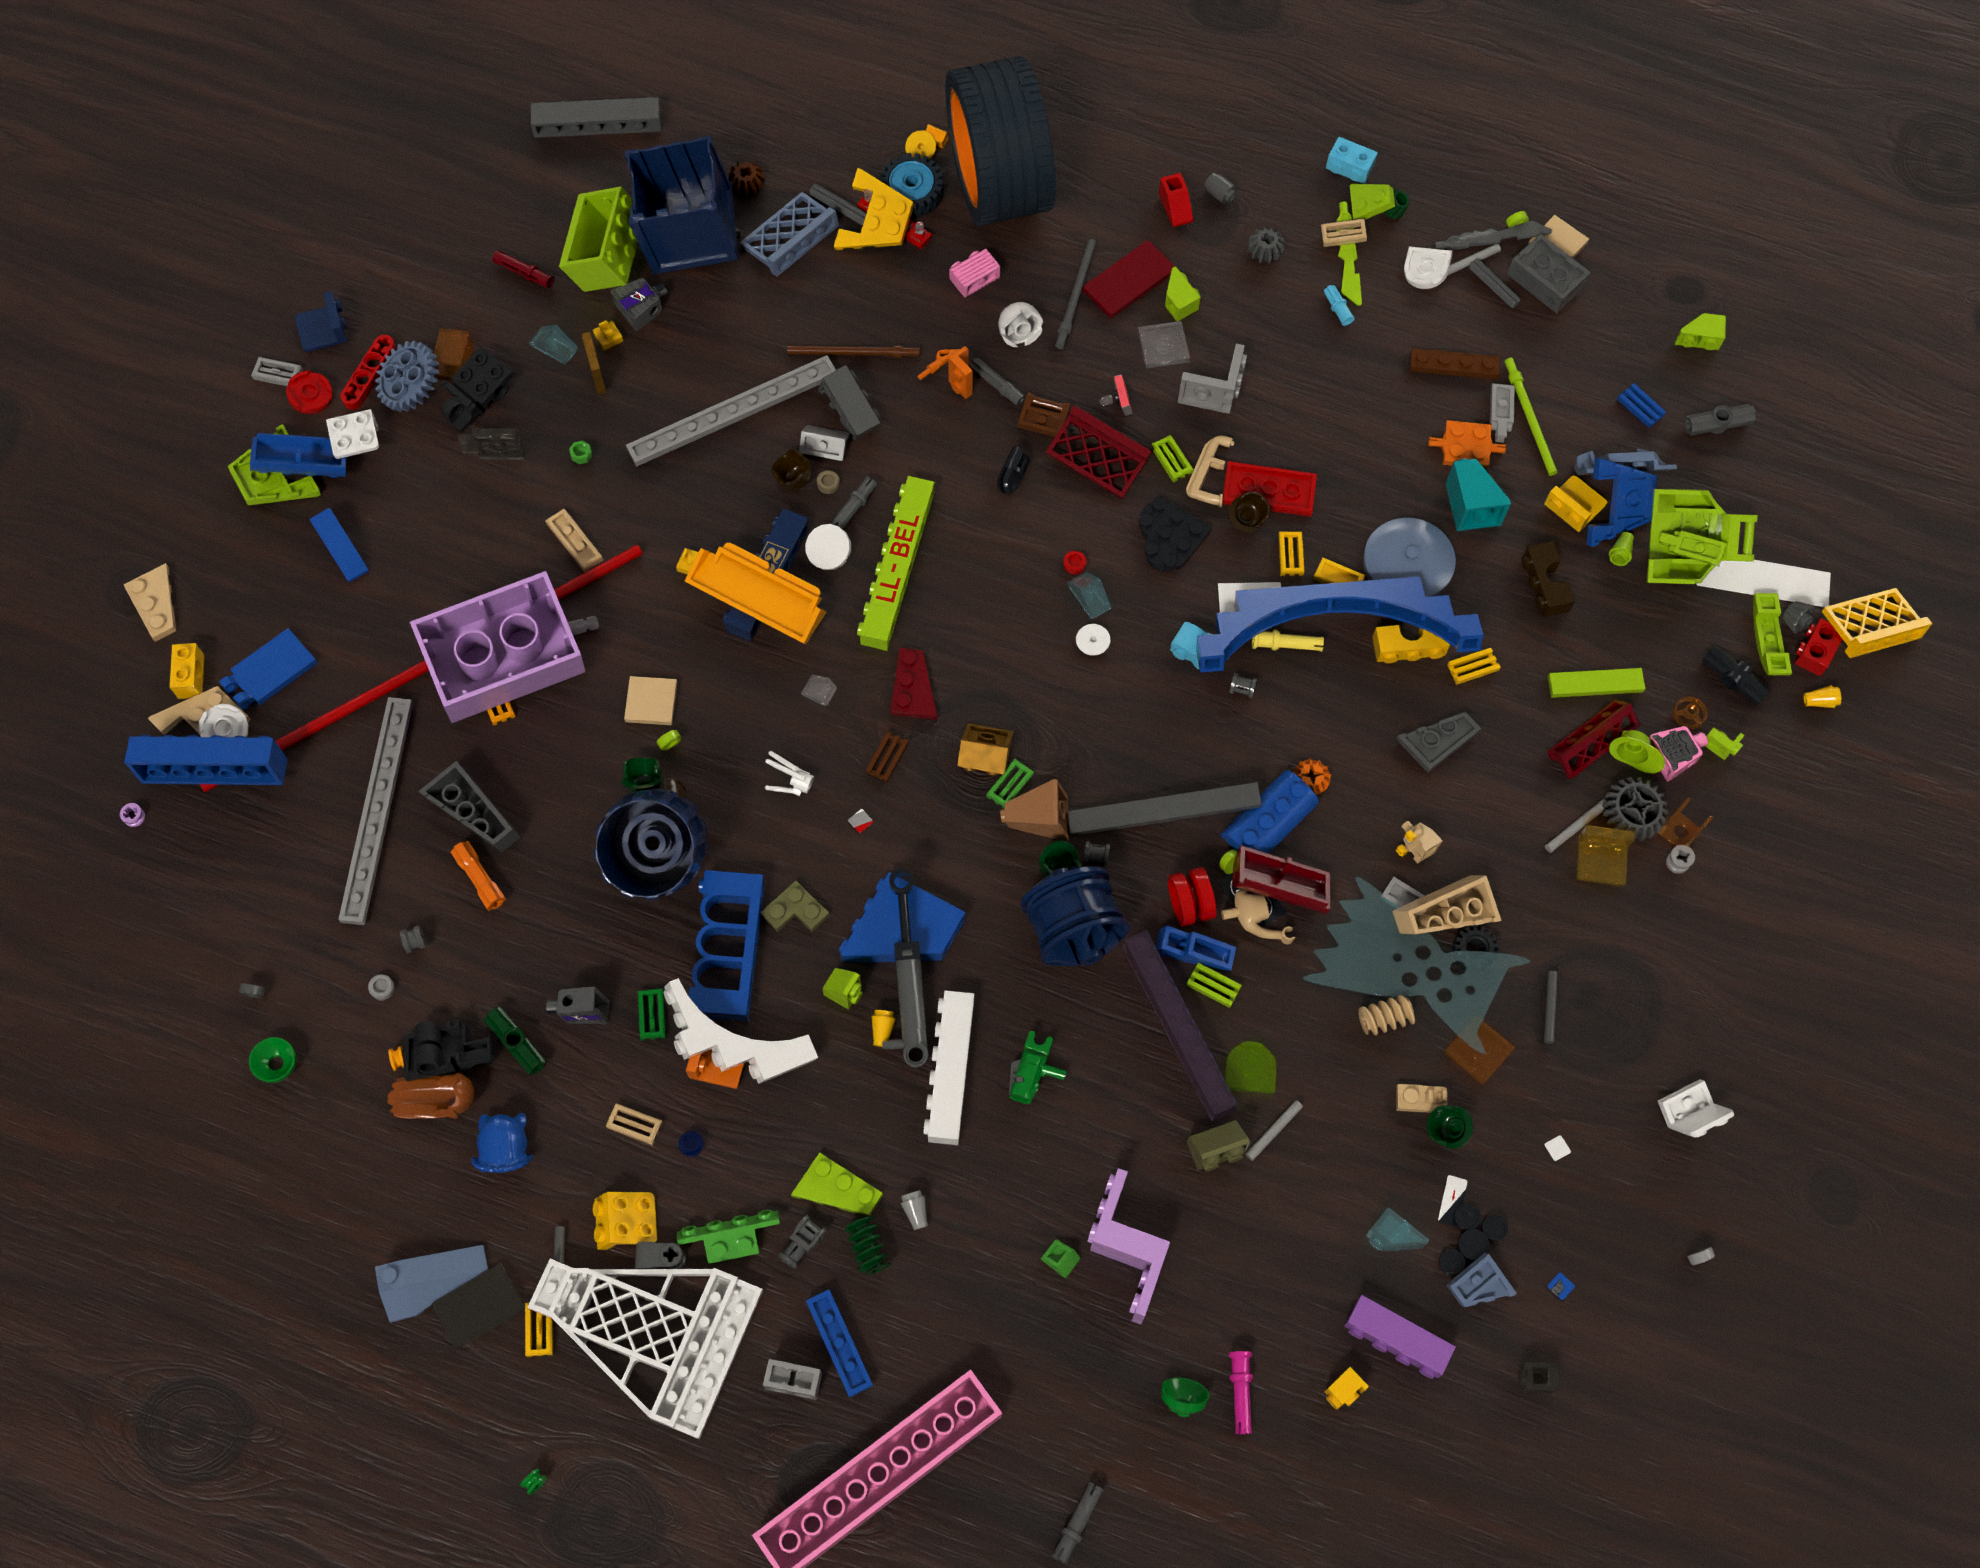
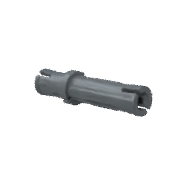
(857, 499)
(1072, 1533)

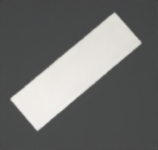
(1766, 577)

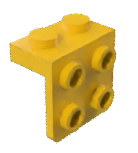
(1575, 502)
(624, 1218)

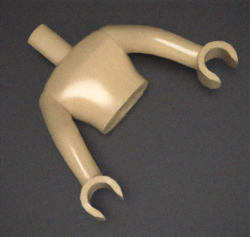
(1251, 910)

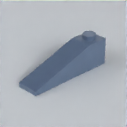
(417, 1282)

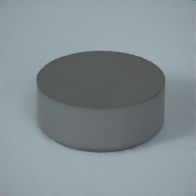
(251, 990)

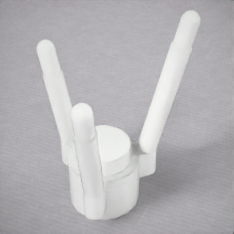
(800, 779)

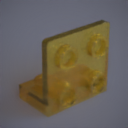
(1603, 855)

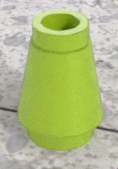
(1622, 550)

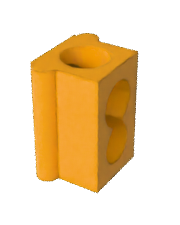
(941, 137)

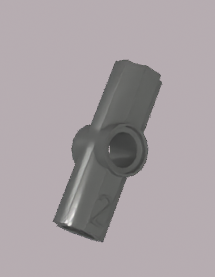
(1710, 421)

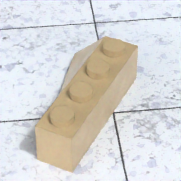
(1453, 906)

